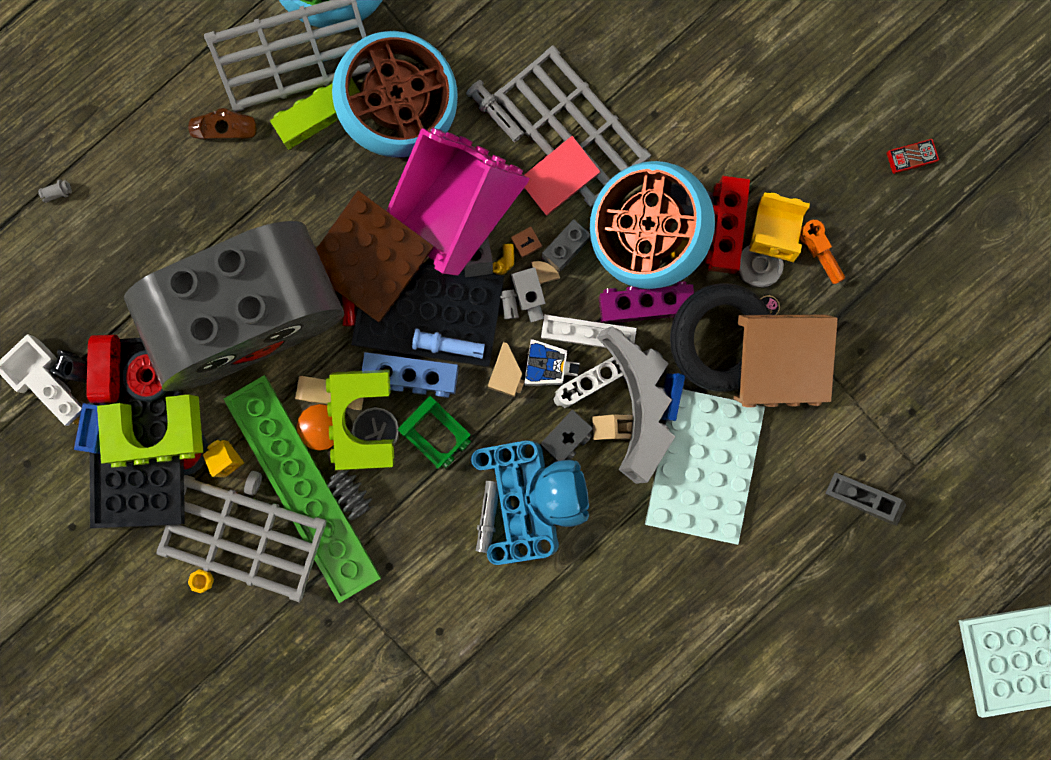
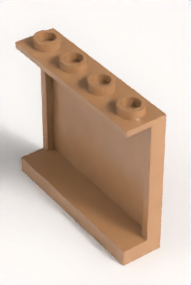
(787, 359)

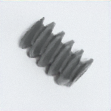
(350, 494)

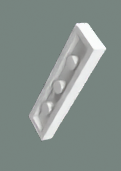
(579, 331)

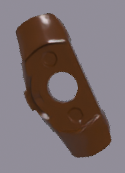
(239, 125)

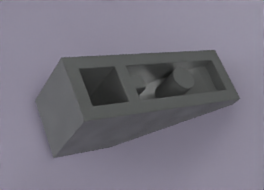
(866, 499)

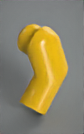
(506, 262)

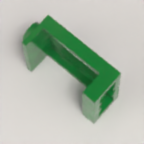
(438, 459)

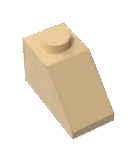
(506, 373)
(612, 427)

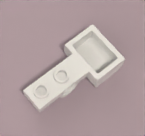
(28, 367)

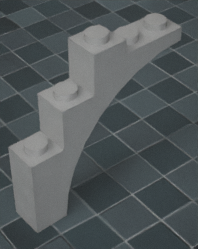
(642, 371)

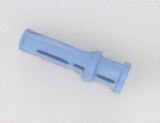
(437, 343)

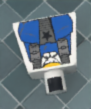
(548, 365)

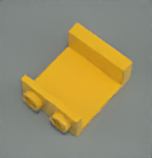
(778, 227)

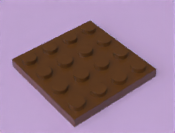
(371, 255)

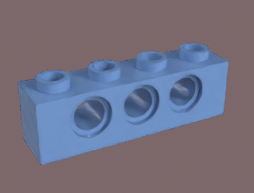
(447, 373)

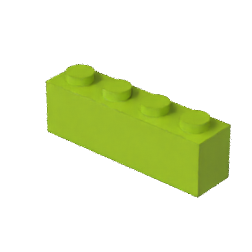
(308, 116)

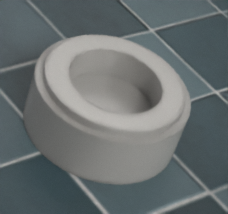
(253, 483)

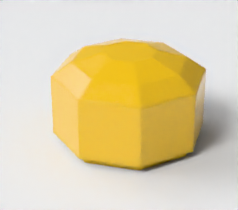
(200, 581)

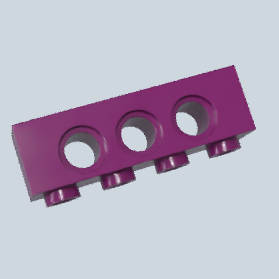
(613, 314)

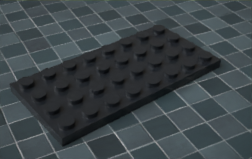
(144, 492)

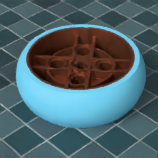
(355, 108)
(656, 182)

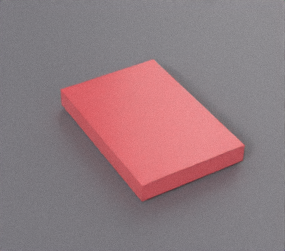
(560, 175)

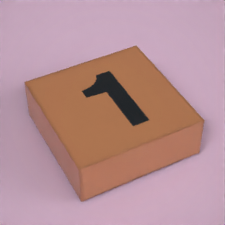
(526, 242)

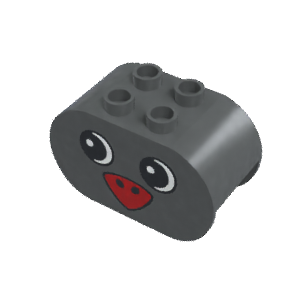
(233, 305)

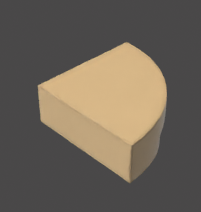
(545, 272)

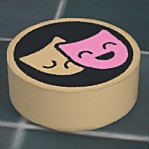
(772, 304)

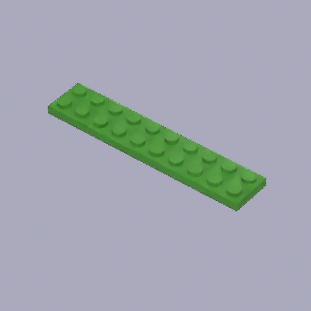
(302, 486)

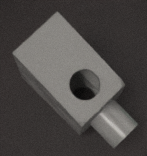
(528, 281)

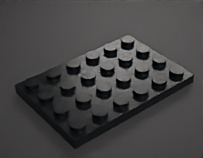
(437, 303)

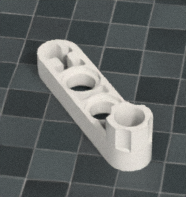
(596, 378)

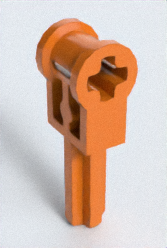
(820, 247)

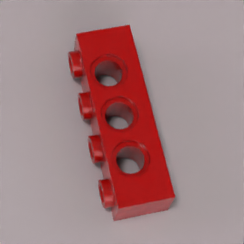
(738, 191)

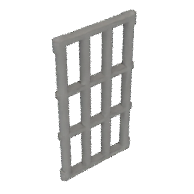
(267, 48)
(566, 101)
(258, 555)

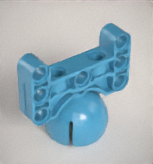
(545, 497)

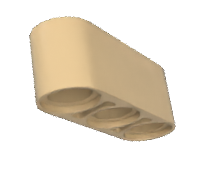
(314, 391)

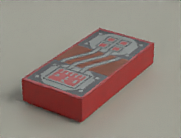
(912, 156)

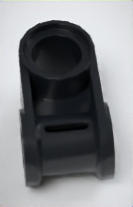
(70, 366)

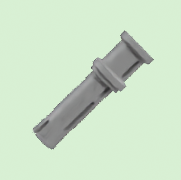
(485, 105)

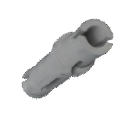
(487, 519)

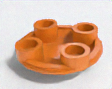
(314, 427)

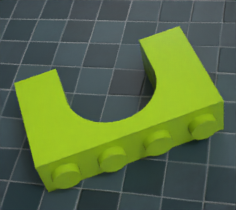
(181, 438)
(349, 450)

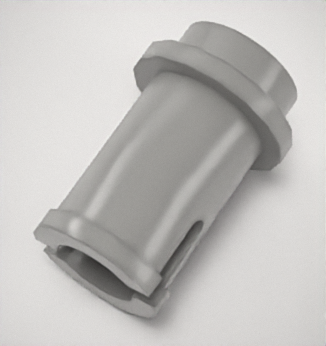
(54, 191)
(509, 304)

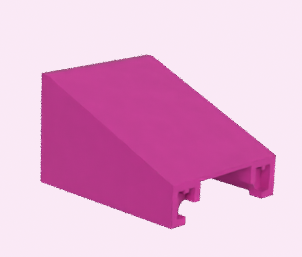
(454, 196)

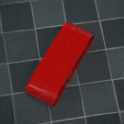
(103, 368)

